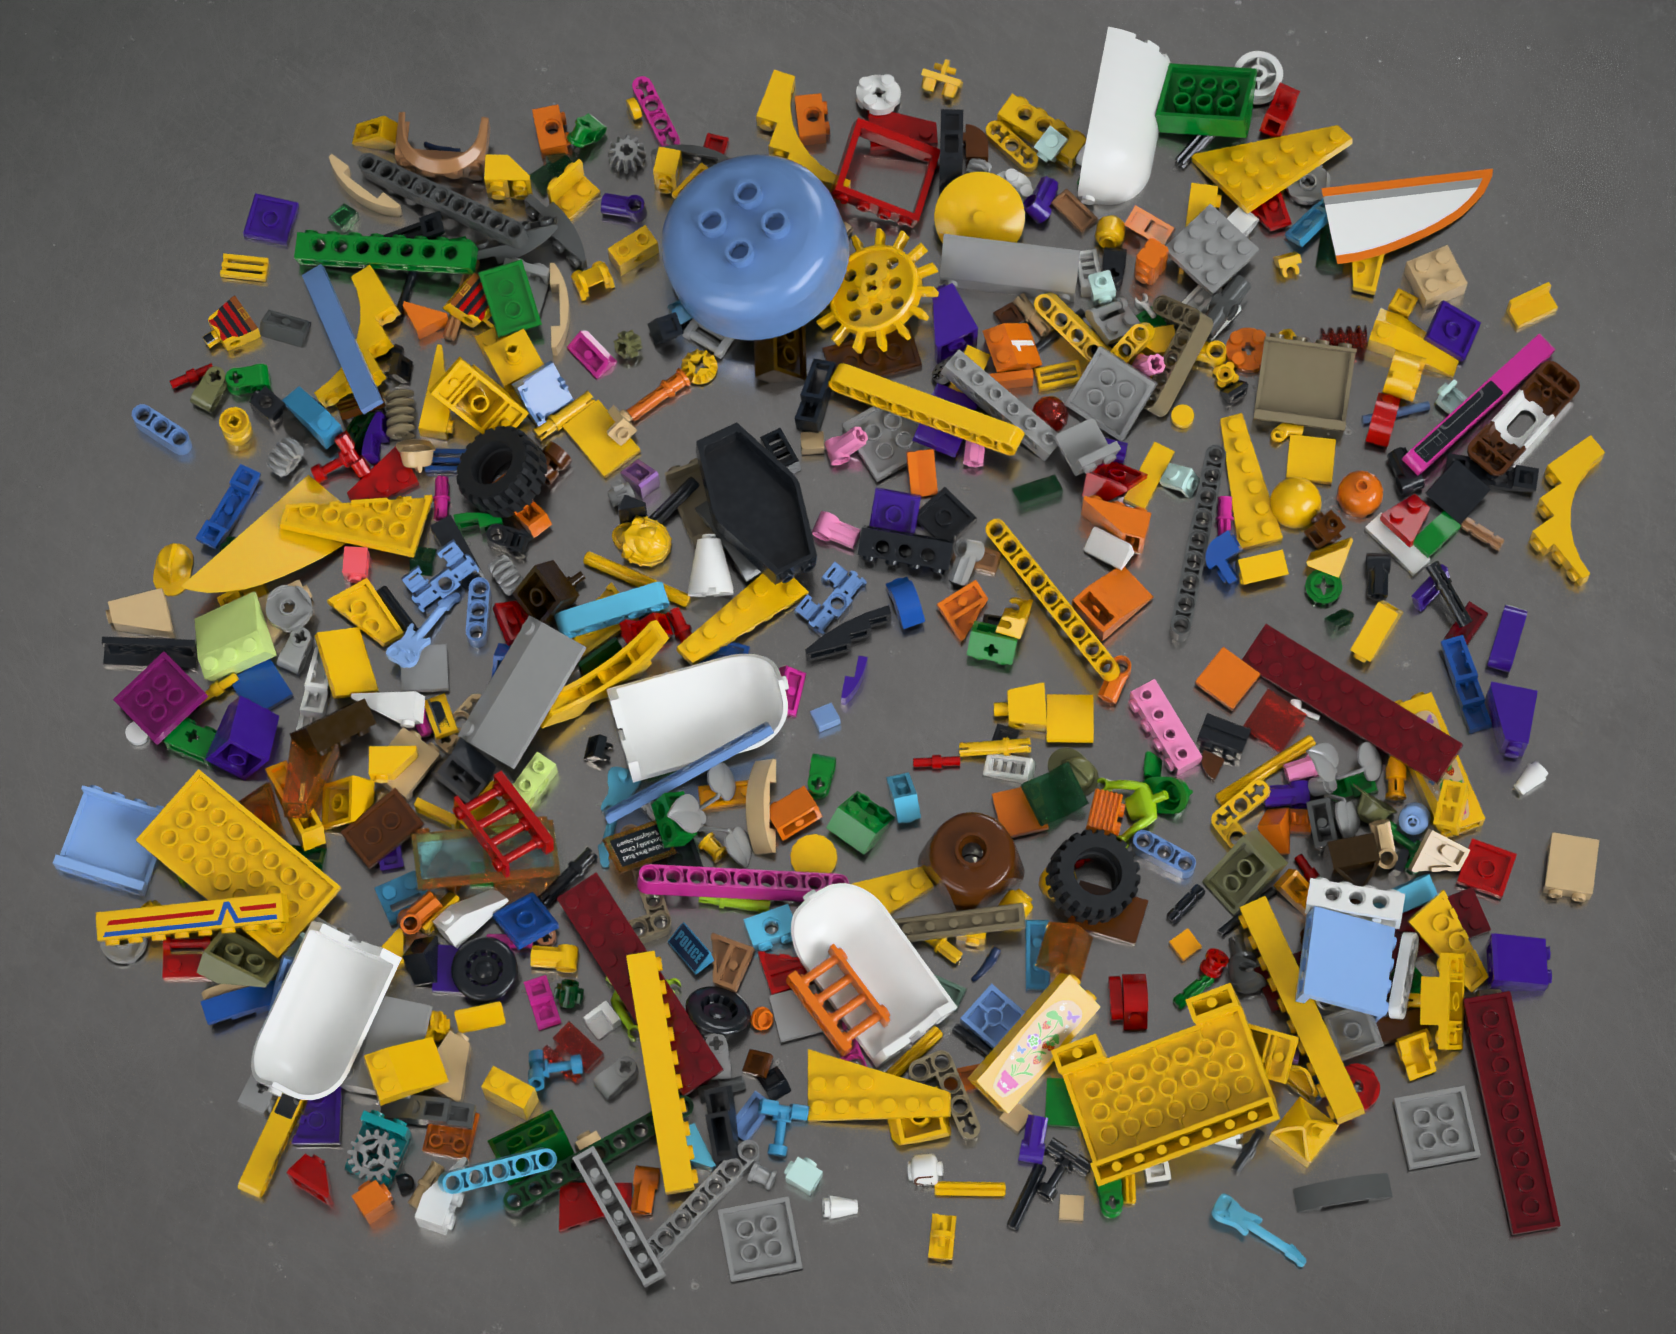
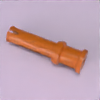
(666, 389)

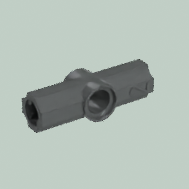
(1226, 304)

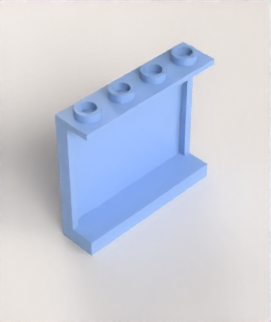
(104, 841)
(1346, 962)

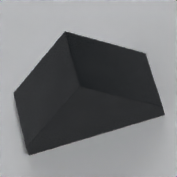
(422, 960)

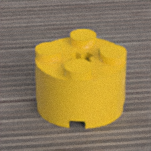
(1404, 375)

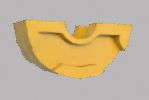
(1416, 1054)

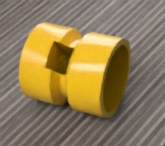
(235, 426)

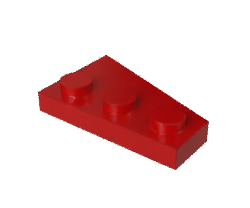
(912, 127)

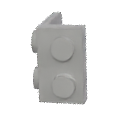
(538, 278)
(1086, 447)

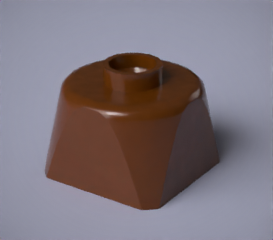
(976, 883)

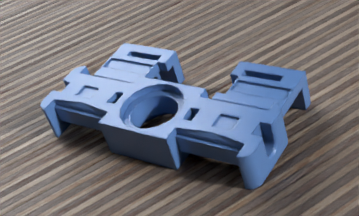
(459, 570)
(823, 617)

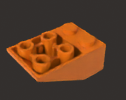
(1118, 520)
(1111, 601)

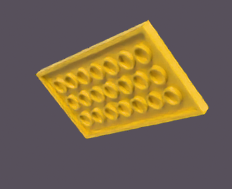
(233, 854)

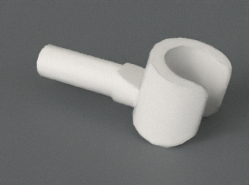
(1144, 305)
(1298, 703)

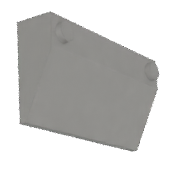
(1009, 267)
(521, 692)

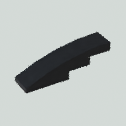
(840, 638)

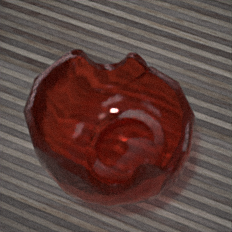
(1051, 411)

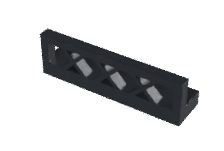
(141, 652)

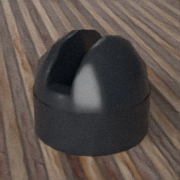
(405, 1182)

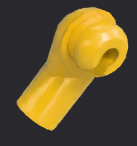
(1284, 430)

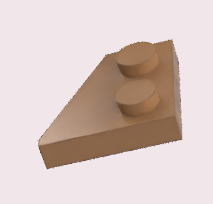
(729, 962)

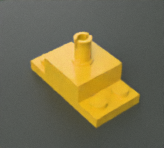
(509, 357)
(477, 398)
(1443, 1001)
(1275, 1052)

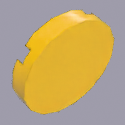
(813, 854)

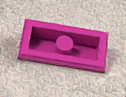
(591, 353)
(795, 681)

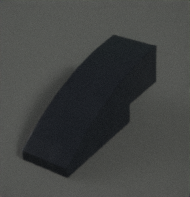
(815, 396)
(444, 532)
(722, 1123)

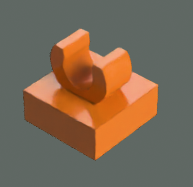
(1299, 822)

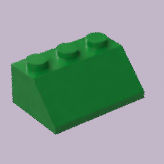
(538, 1132)

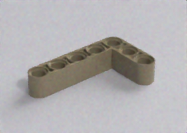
(1181, 352)
(653, 913)

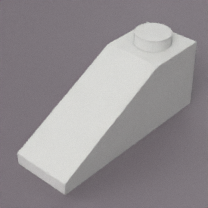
(402, 707)
(465, 917)

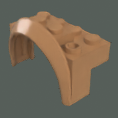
(443, 163)

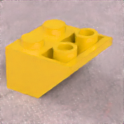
(505, 178)

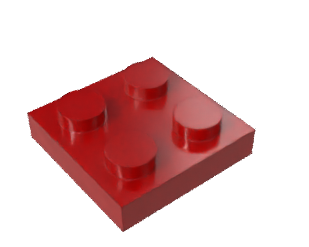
(1486, 868)

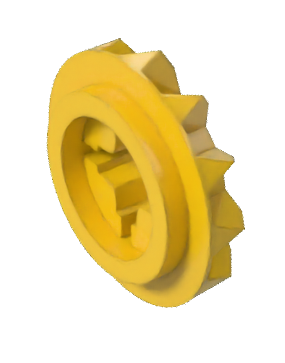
(704, 374)

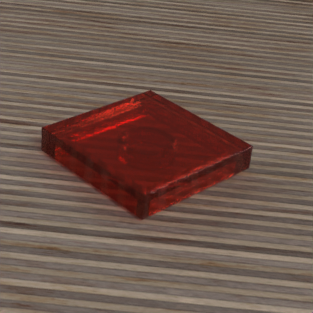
(1275, 720)

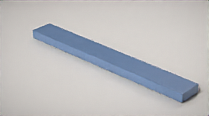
(342, 339)
(688, 772)

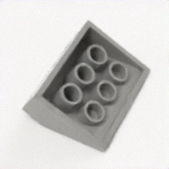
(394, 1024)

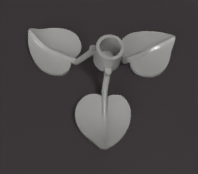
(1325, 762)
(691, 817)

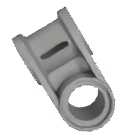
(295, 654)
(722, 1055)
(613, 1079)

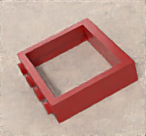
(896, 142)

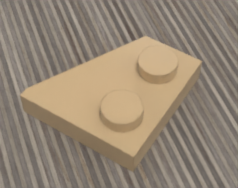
(1438, 854)

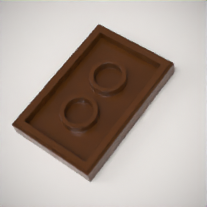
(382, 828)
(1123, 927)

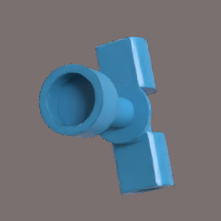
(541, 1068)
(781, 1114)

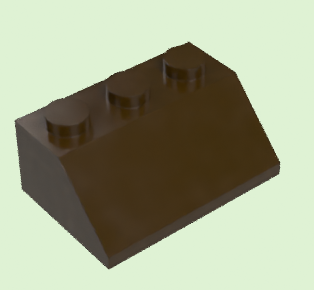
(782, 357)
(335, 728)

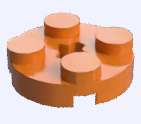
(1238, 341)

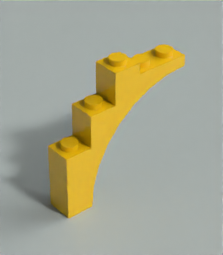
(776, 116)
(375, 311)
(1556, 533)
(624, 666)

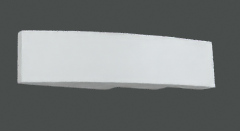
(316, 692)

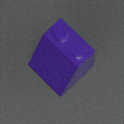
(951, 324)
(1511, 716)
(243, 738)
(1517, 963)

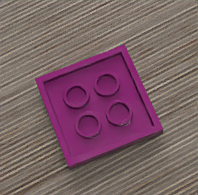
(160, 698)

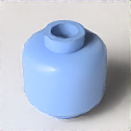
(1415, 811)

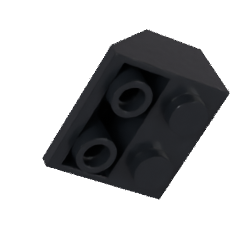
(464, 770)

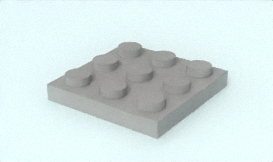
(1211, 250)
(1111, 393)
(887, 440)
(1436, 1127)
(760, 1239)

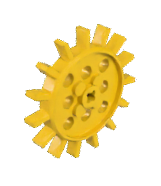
(877, 291)

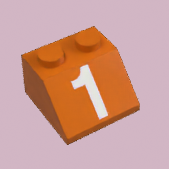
(1012, 347)

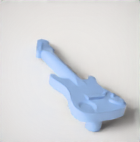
(408, 649)

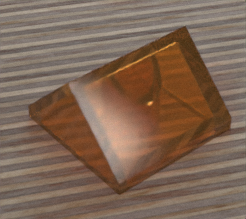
(265, 807)
(1064, 949)

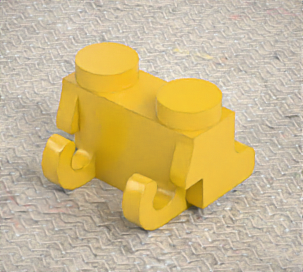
(584, 279)

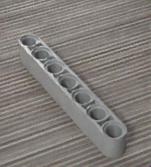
(702, 1193)

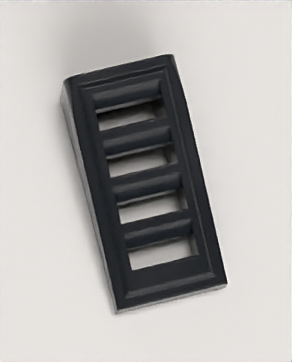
(790, 461)

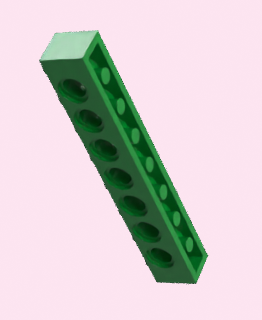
(462, 263)

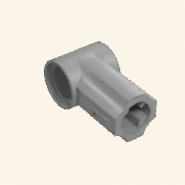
(966, 553)

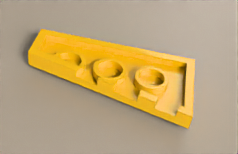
(1443, 933)

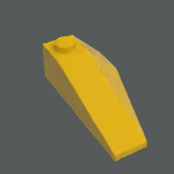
(1396, 332)

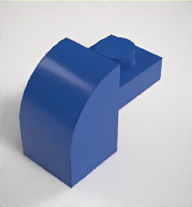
(1218, 554)
(905, 602)

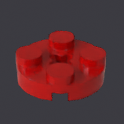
(1368, 1082)

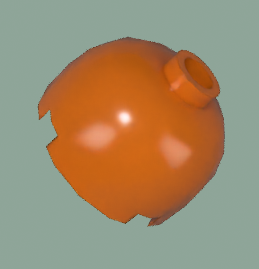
(1360, 494)

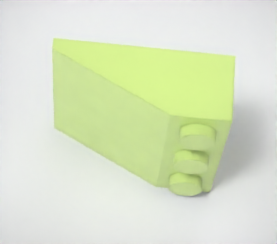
(233, 638)

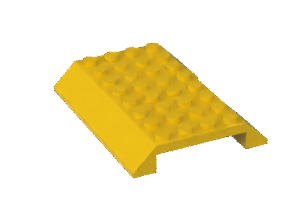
(1170, 1091)

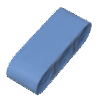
(154, 422)
(475, 602)
(1157, 844)

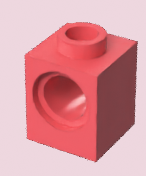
(355, 564)

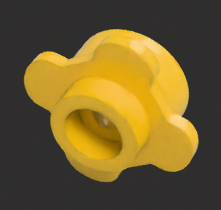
(1225, 368)

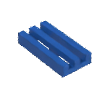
(447, 460)

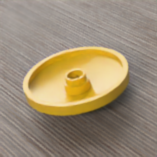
(980, 207)

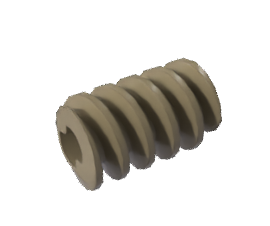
(399, 414)

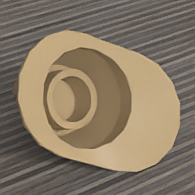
(416, 453)

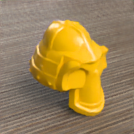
(643, 541)

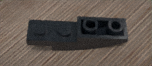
(950, 146)

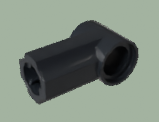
(1405, 478)
(1378, 568)

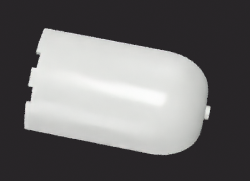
(1122, 120)
(696, 710)
(880, 958)
(321, 1014)

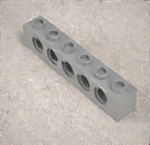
(1000, 403)
(619, 1216)

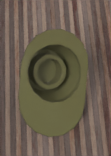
(1082, 767)
(1372, 808)

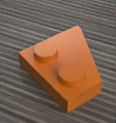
(963, 608)

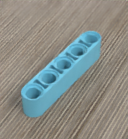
(612, 610)
(1416, 892)
(508, 1166)

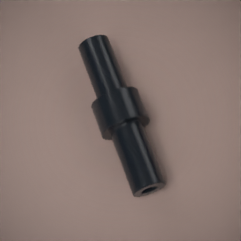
(972, 1040)
(1248, 1151)

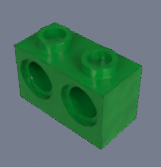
(670, 831)

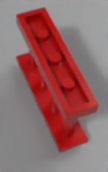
(514, 805)

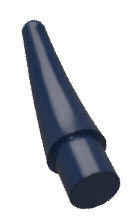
(440, 148)
(990, 960)

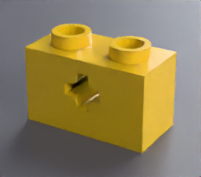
(667, 170)
(633, 250)

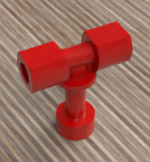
(347, 457)

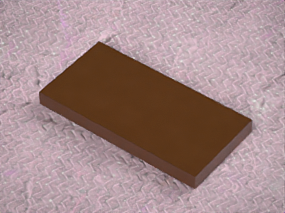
(899, 358)

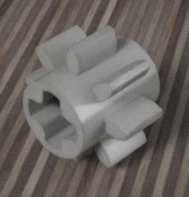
(618, 491)

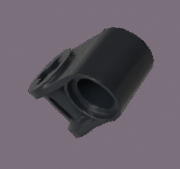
(1115, 261)
(510, 540)

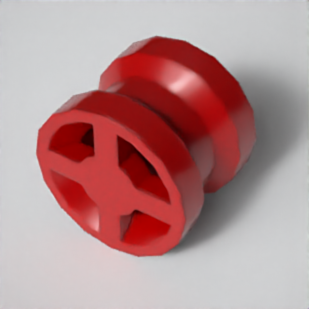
(1214, 963)

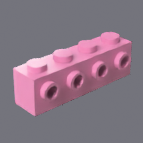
(1165, 727)

